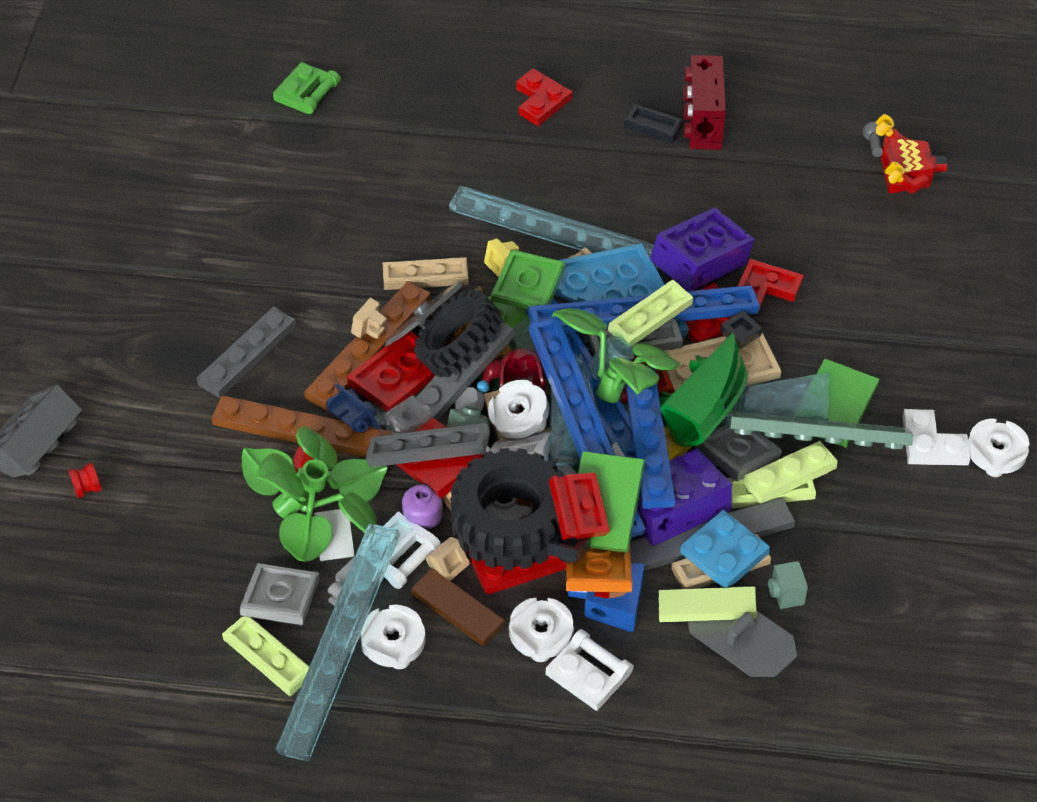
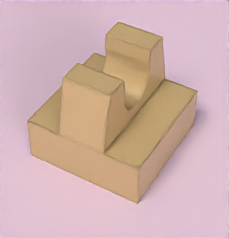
(368, 320)
(448, 559)

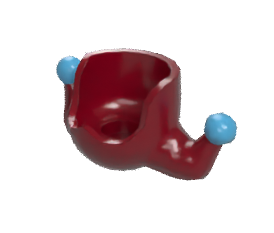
(515, 365)

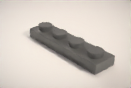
(246, 352)
(444, 391)
(428, 445)

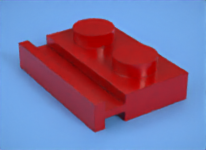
(579, 506)

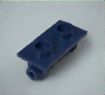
(352, 410)

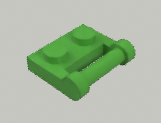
(301, 83)

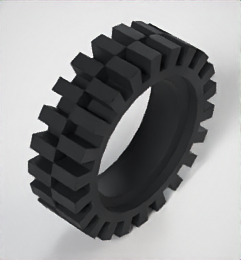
(450, 359)

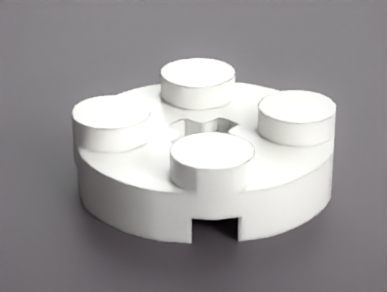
(525, 423)
(995, 460)
(541, 644)
(396, 652)

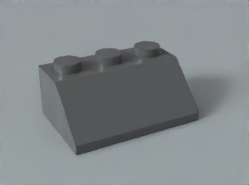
(35, 430)

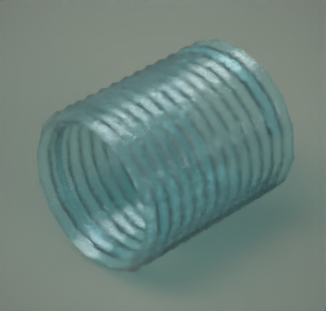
(614, 348)

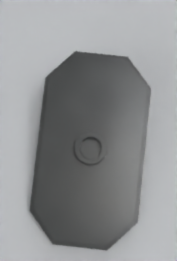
(422, 312)
(750, 644)

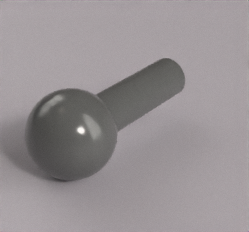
(869, 133)

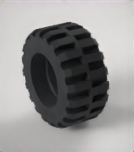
(498, 477)

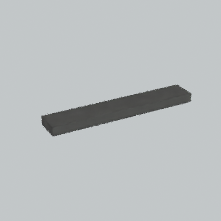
(759, 519)

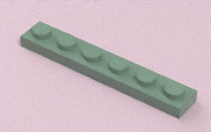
(832, 431)

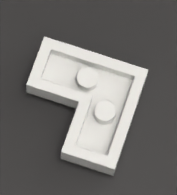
(931, 446)

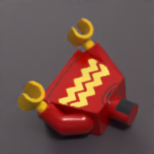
(906, 161)

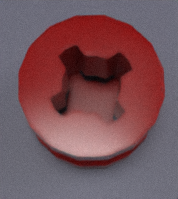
(84, 480)

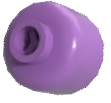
(422, 506)

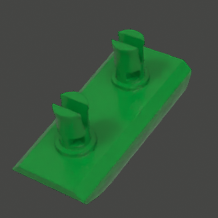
(706, 395)

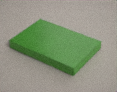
(848, 393)
(620, 488)

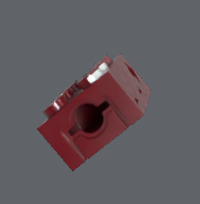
(705, 102)

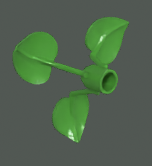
(620, 370)
(282, 475)
(307, 535)

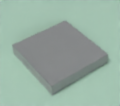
(279, 594)

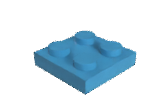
(724, 549)

